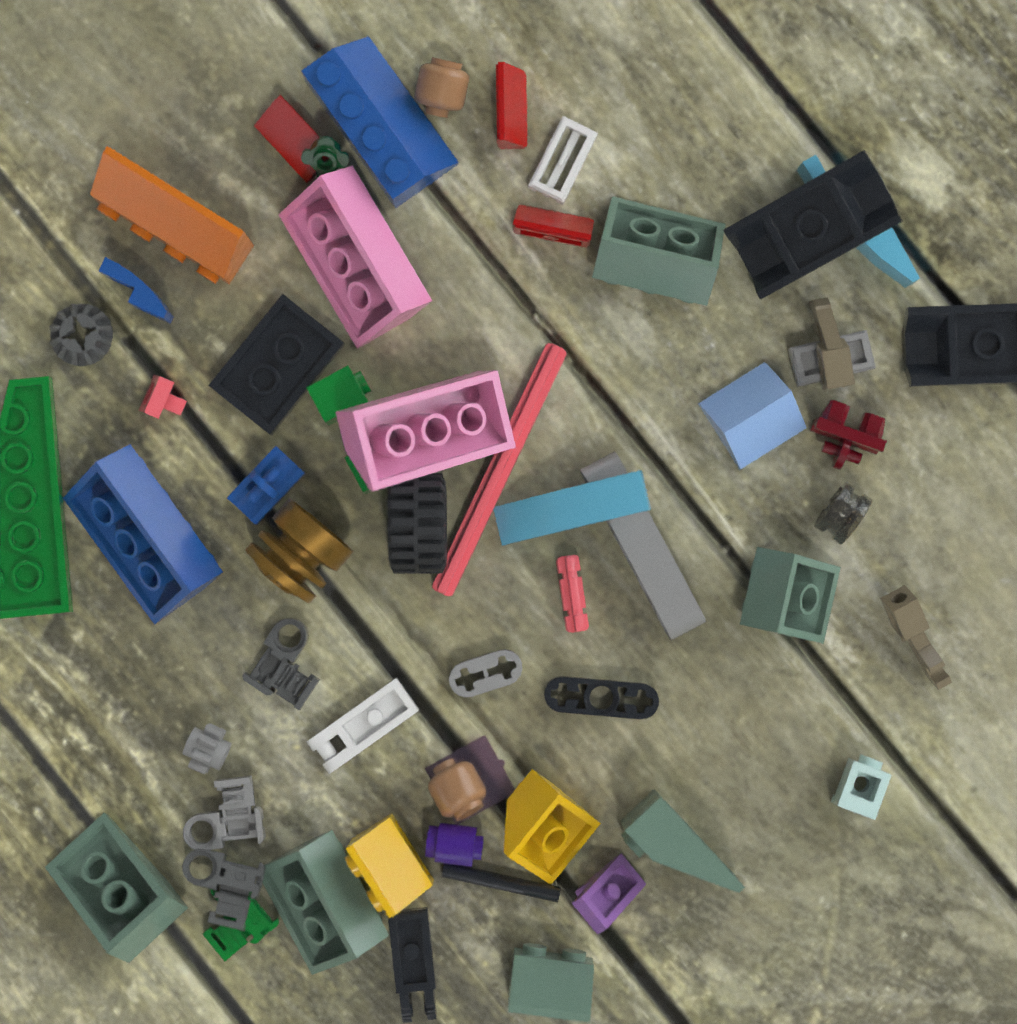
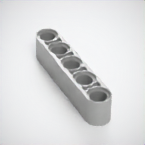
(650, 559)

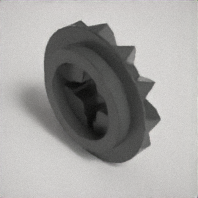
(96, 343)

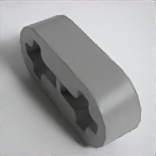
(487, 683)

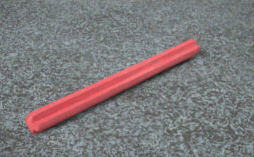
(499, 470)

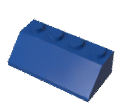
(379, 119)
(142, 533)

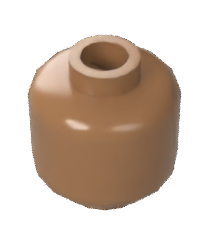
(441, 87)
(457, 789)

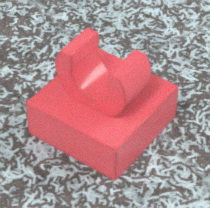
(159, 398)

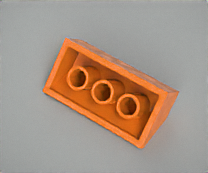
(170, 217)

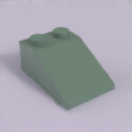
(668, 840)
(115, 889)

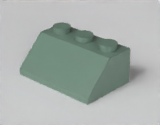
(659, 251)
(323, 903)

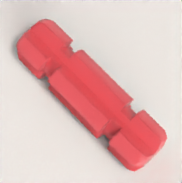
(572, 593)

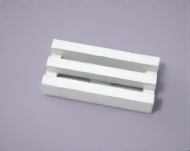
(548, 190)

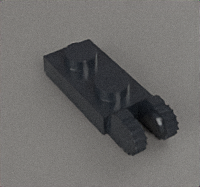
(413, 960)

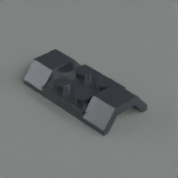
(814, 224)
(960, 345)

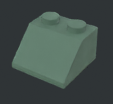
(790, 595)
(551, 983)

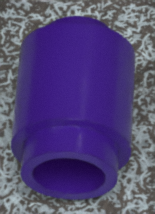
(454, 844)

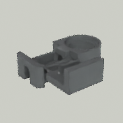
(277, 672)
(235, 883)

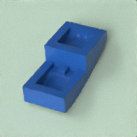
(142, 296)

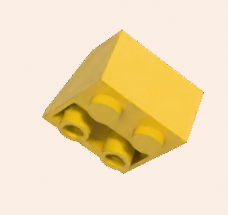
(388, 866)

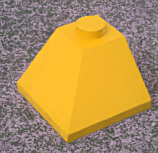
(544, 827)

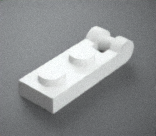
(364, 724)

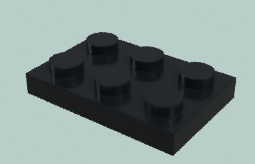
(276, 364)

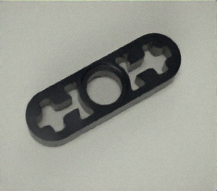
(630, 710)

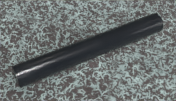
(502, 882)

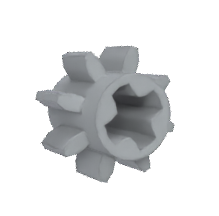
(207, 748)

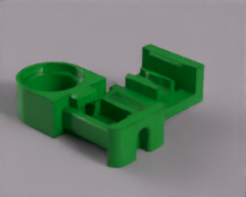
(257, 923)

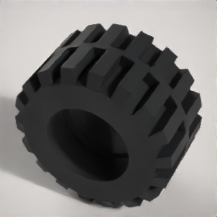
(417, 525)

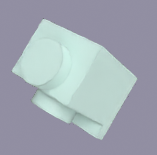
(866, 801)

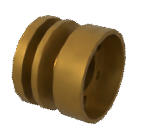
(298, 551)

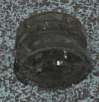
(843, 513)

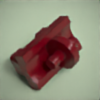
(866, 437)

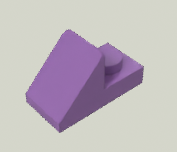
(608, 893)

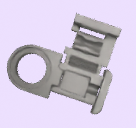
(236, 815)

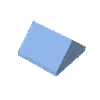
(753, 414)

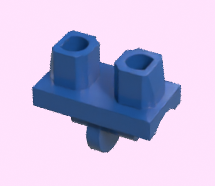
(266, 485)

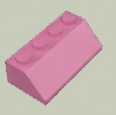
(354, 255)
(427, 429)

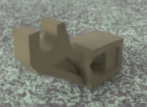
(832, 351)
(910, 623)

